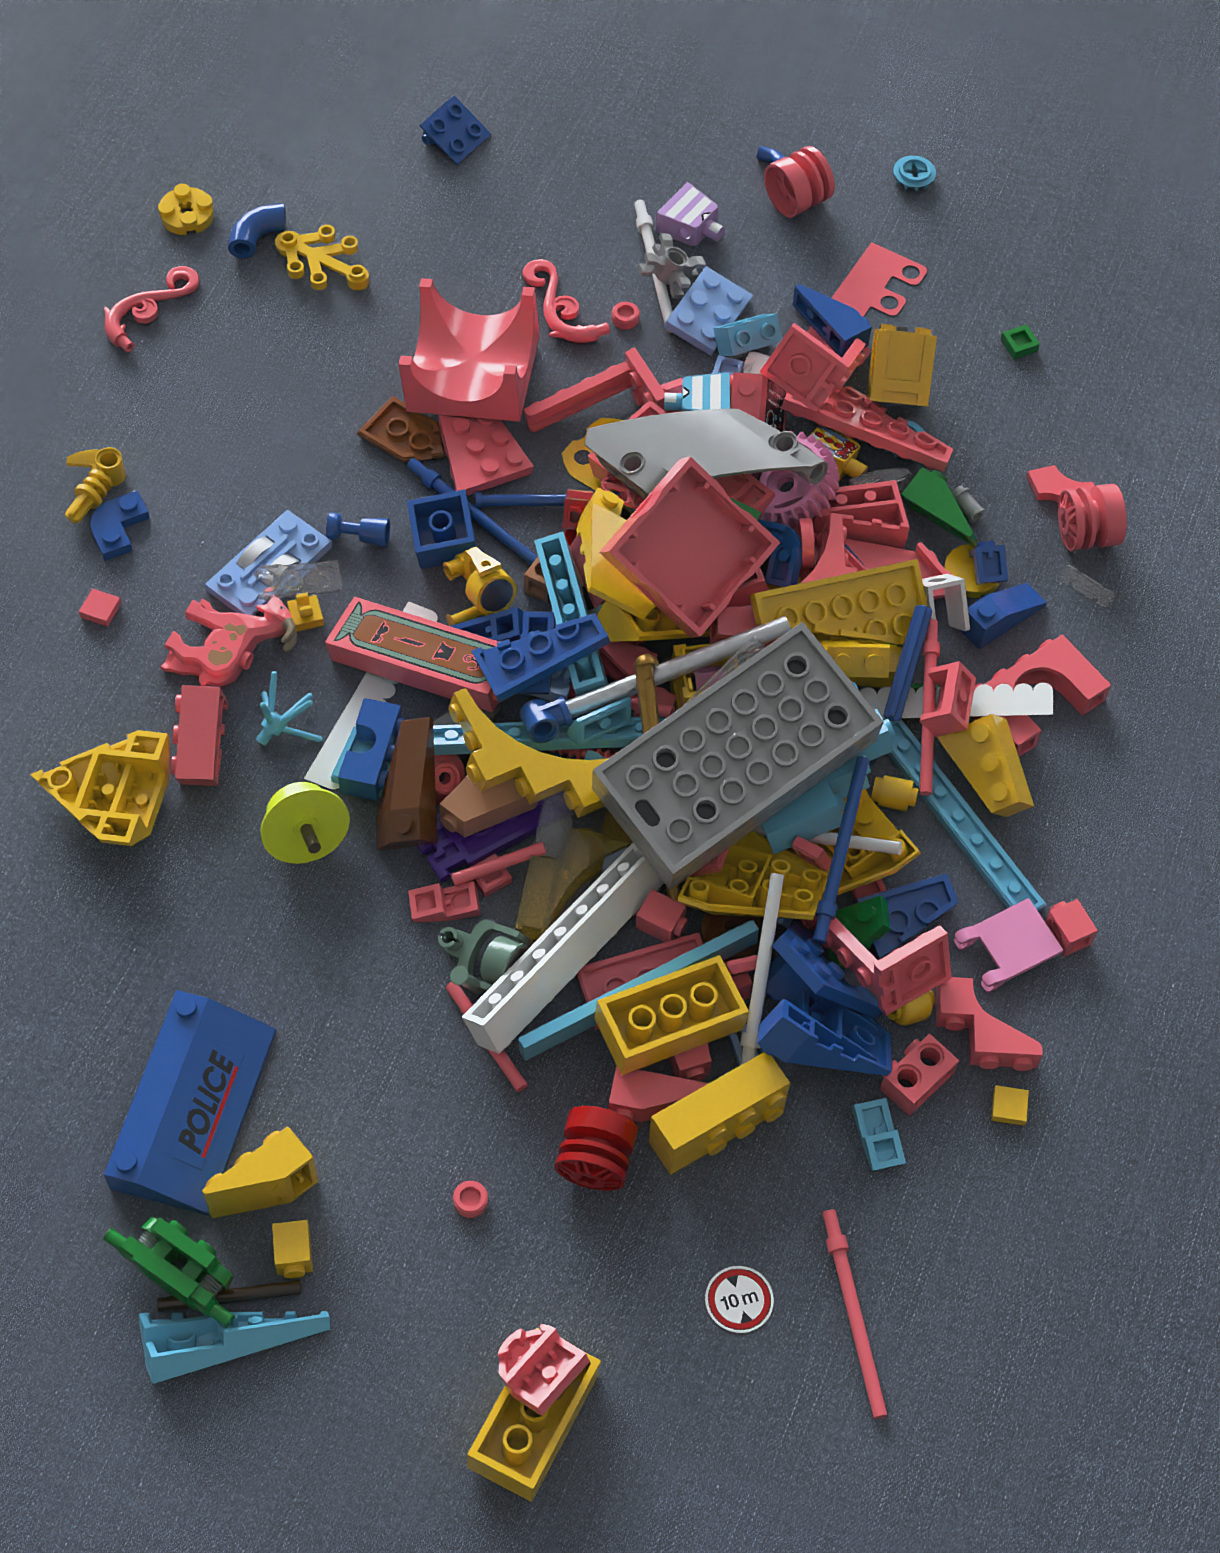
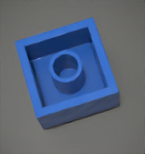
(441, 527)

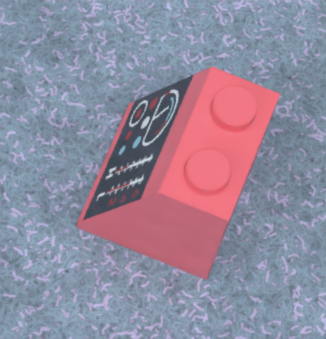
(758, 398)

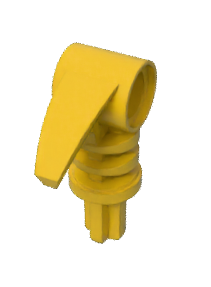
(106, 472)

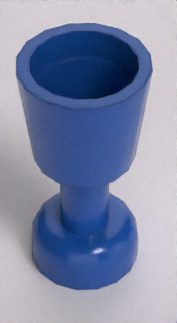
(370, 530)

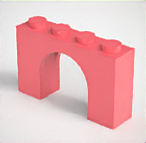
(1065, 671)

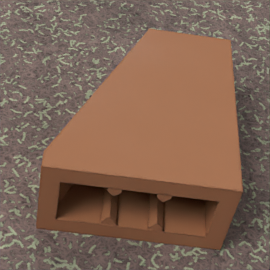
(471, 811)

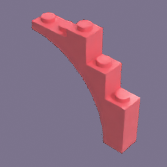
(830, 563)

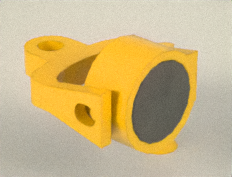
(486, 584)

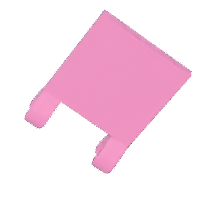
(1015, 941)

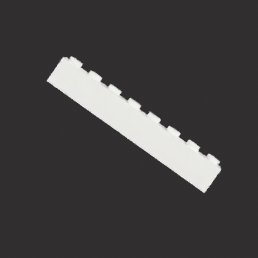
(562, 951)

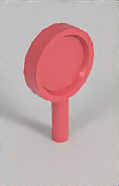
(806, 534)

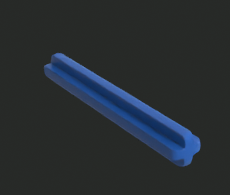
(907, 663)

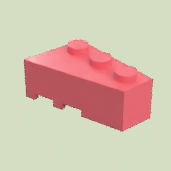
(870, 513)
(198, 735)

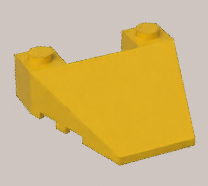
(596, 527)

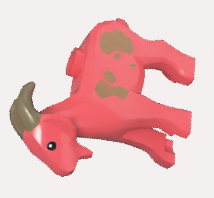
(230, 643)

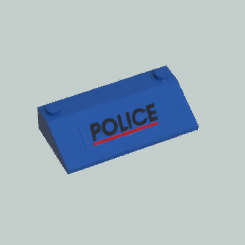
(189, 1103)

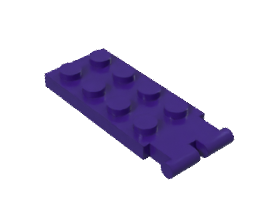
(455, 850)

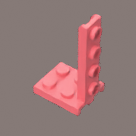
(809, 367)
(591, 390)
(899, 975)

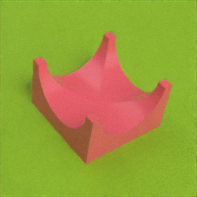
(471, 360)

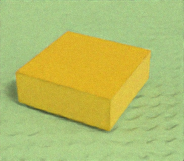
(1009, 1105)

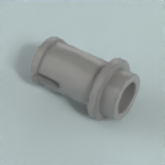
(968, 504)

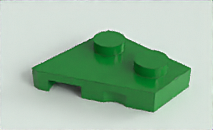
(865, 921)

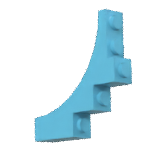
(823, 804)

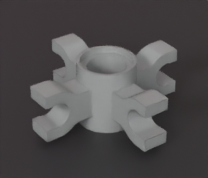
(671, 265)

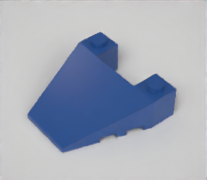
(818, 1030)

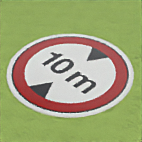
(739, 1299)

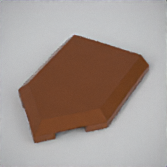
(403, 432)

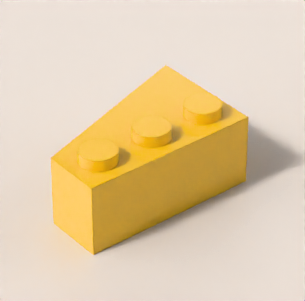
(991, 764)

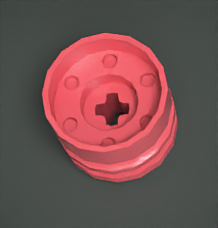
(799, 181)
(1092, 517)

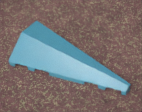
(190, 1344)

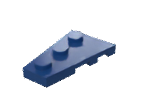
(912, 910)

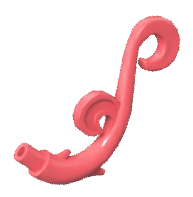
(147, 301)
(566, 303)

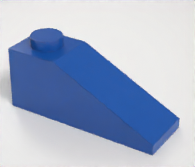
(831, 319)
(1001, 612)
(496, 626)

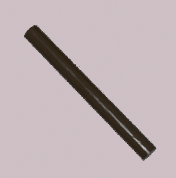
(238, 1294)

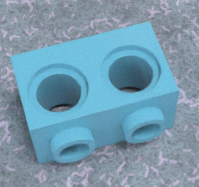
(748, 334)

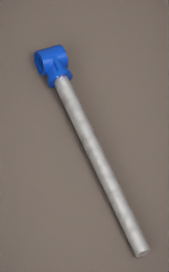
(544, 718)

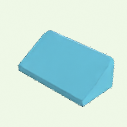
(601, 721)

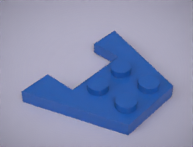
(819, 974)

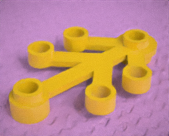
(291, 243)

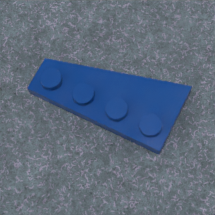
(526, 661)

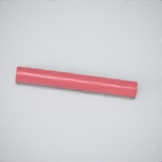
(498, 863)

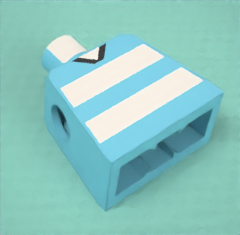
(700, 393)

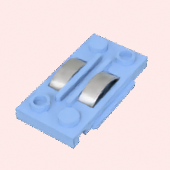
(283, 543)

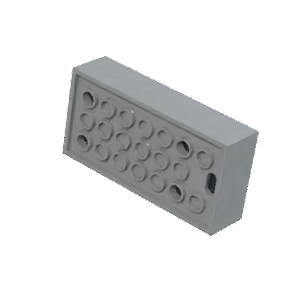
(736, 755)

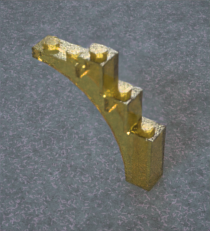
(554, 882)

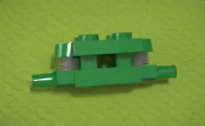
(173, 1245)

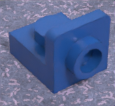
(989, 562)

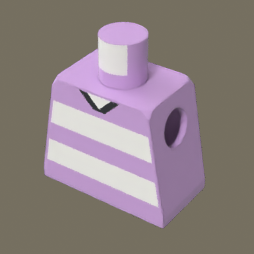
(689, 217)

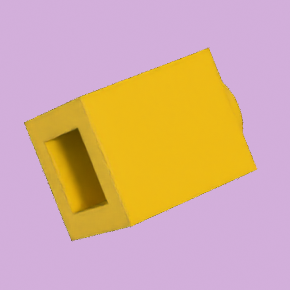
(292, 1248)

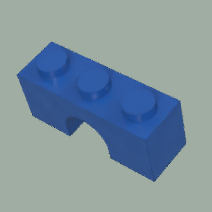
(367, 771)

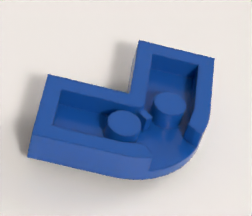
(111, 519)
(786, 558)

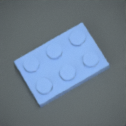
(707, 305)

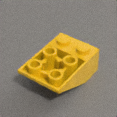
(264, 1178)

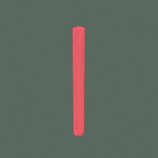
(502, 1059)

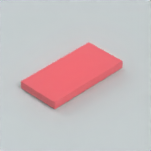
(608, 974)

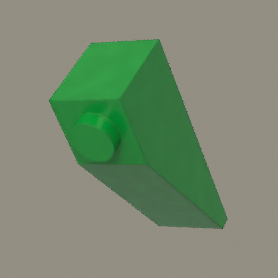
(933, 499)

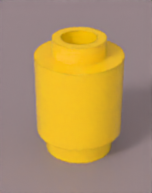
(894, 793)

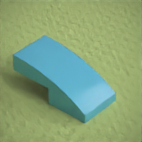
(878, 1135)

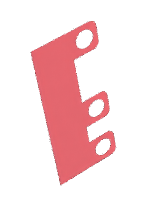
(867, 280)

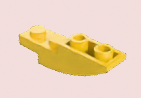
(859, 659)

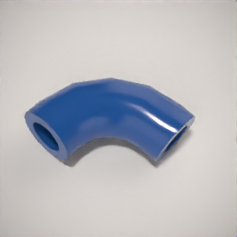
(254, 225)

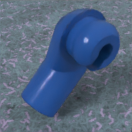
(768, 154)

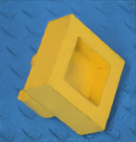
(305, 612)

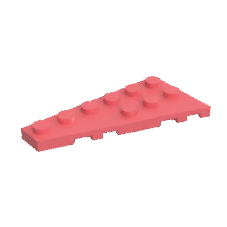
(481, 453)

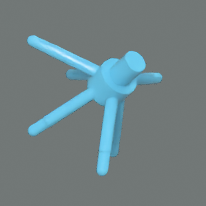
(275, 723)

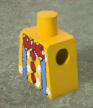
(843, 451)

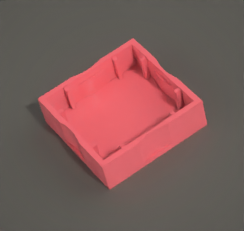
(689, 547)

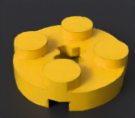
(183, 198)

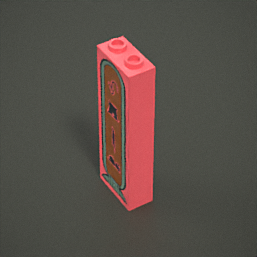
(411, 651)

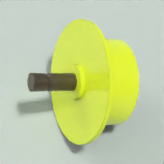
(303, 823)

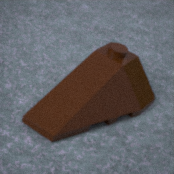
(409, 794)

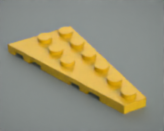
(854, 605)

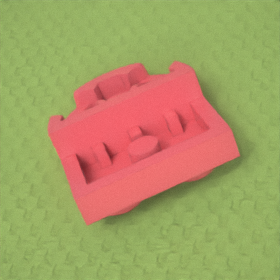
(539, 1366)

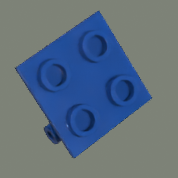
(454, 130)

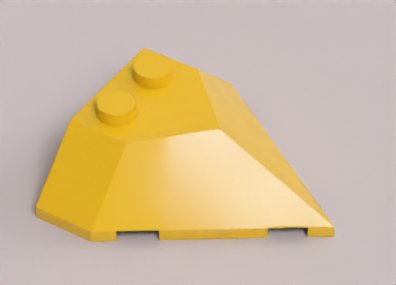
(114, 787)

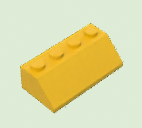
(626, 627)

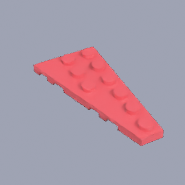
(867, 420)

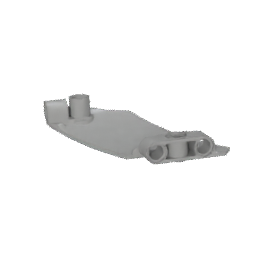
(717, 439)

